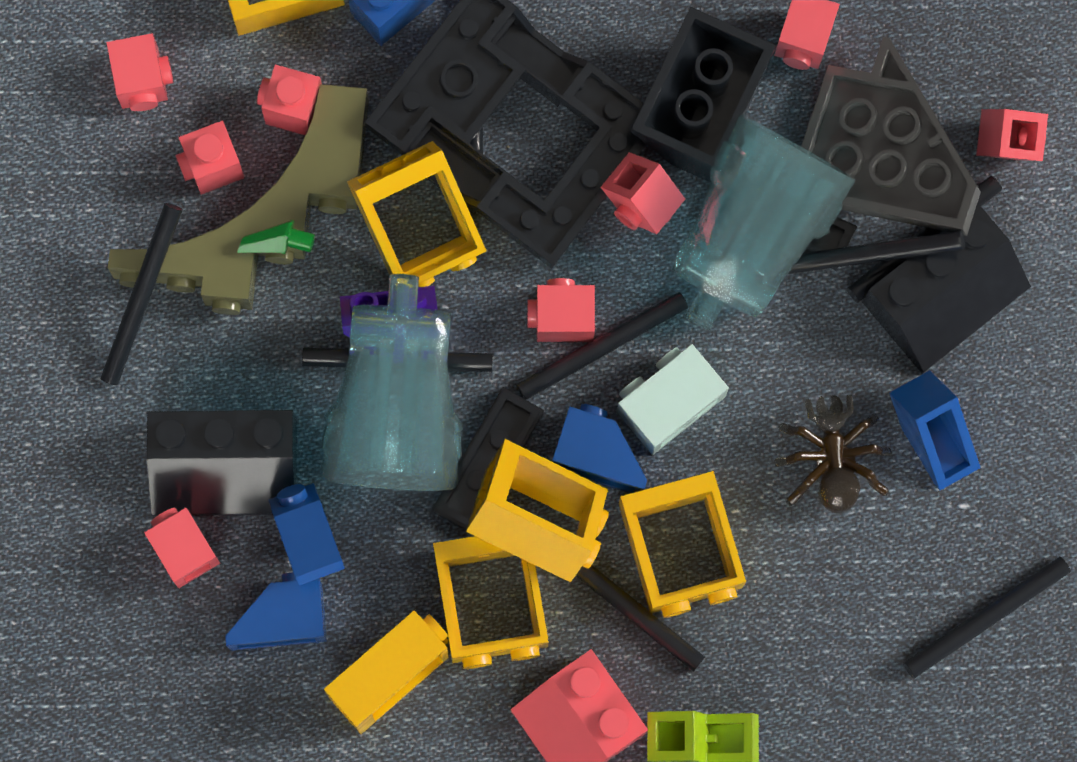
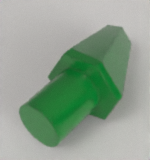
(277, 240)

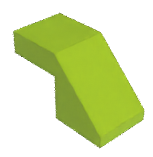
(702, 737)

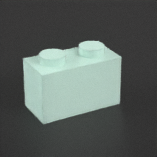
(670, 398)

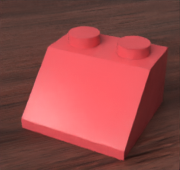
(579, 714)

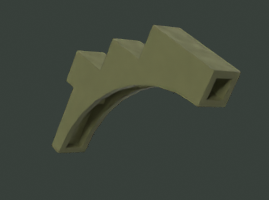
(315, 177)

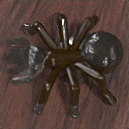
(835, 462)

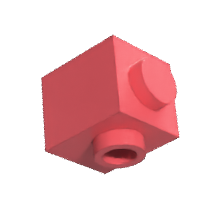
(806, 33)
(139, 72)
(289, 99)
(1012, 134)
(209, 158)
(642, 194)
(563, 311)
(181, 546)

